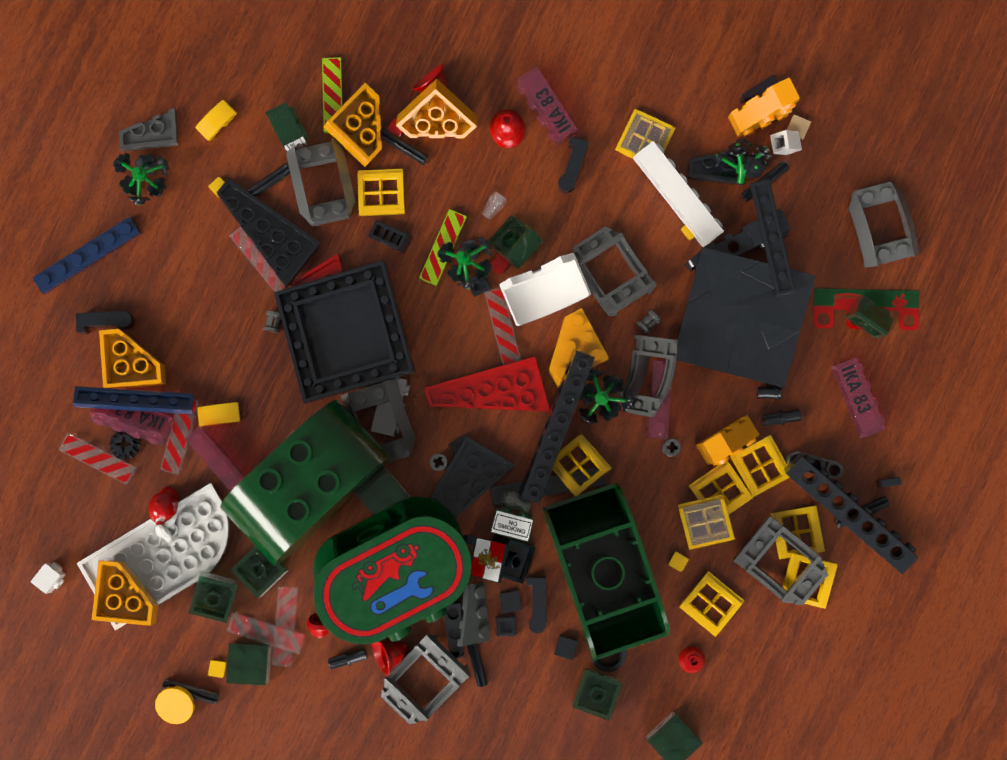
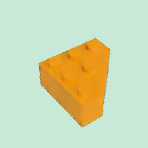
(760, 112)
(436, 115)
(358, 125)
(578, 335)
(127, 362)
(728, 441)
(122, 596)

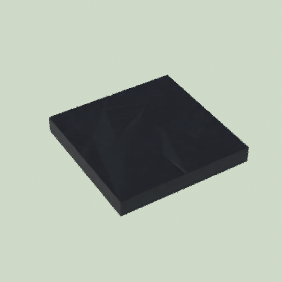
(738, 321)
(345, 332)

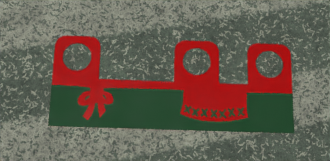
(843, 299)

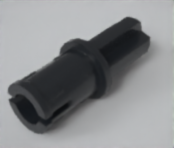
(781, 417)
(347, 658)

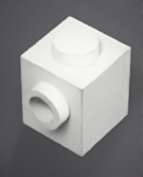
(786, 142)
(49, 577)

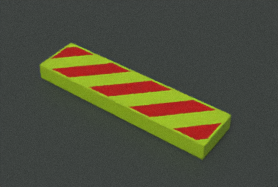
(331, 87)
(448, 233)

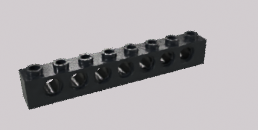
(556, 426)
(900, 560)

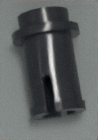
(769, 393)

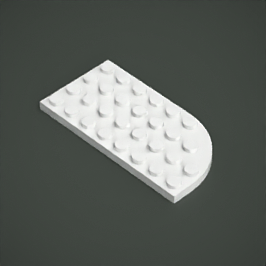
(166, 567)

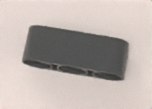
(822, 462)

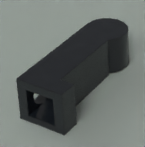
(567, 181)
(103, 319)
(538, 620)
(452, 623)

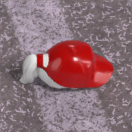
(163, 511)

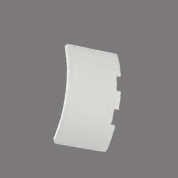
(545, 290)

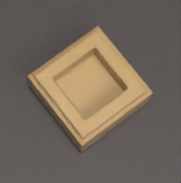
(799, 124)

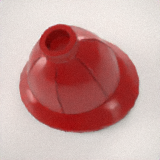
(435, 74)
(507, 128)
(389, 654)

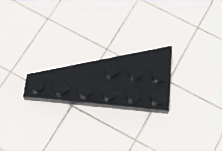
(276, 238)
(469, 476)

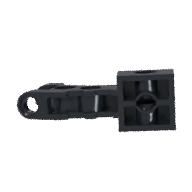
(747, 240)

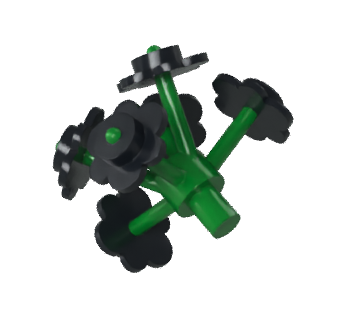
(755, 163)
(144, 166)
(464, 257)
(594, 393)

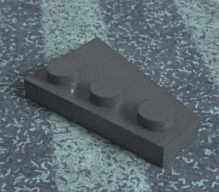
(155, 133)
(475, 618)

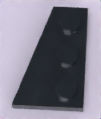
(704, 169)

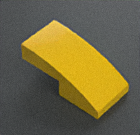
(216, 119)
(218, 414)

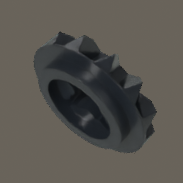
(130, 451)

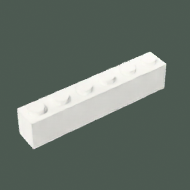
(678, 194)

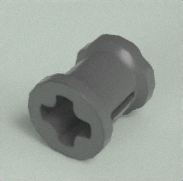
(648, 322)
(268, 326)
(675, 443)
(437, 456)

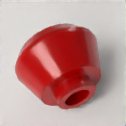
(316, 626)
(687, 663)

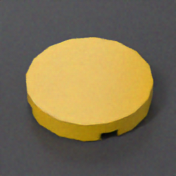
(175, 704)

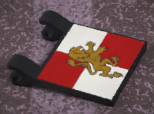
(487, 558)

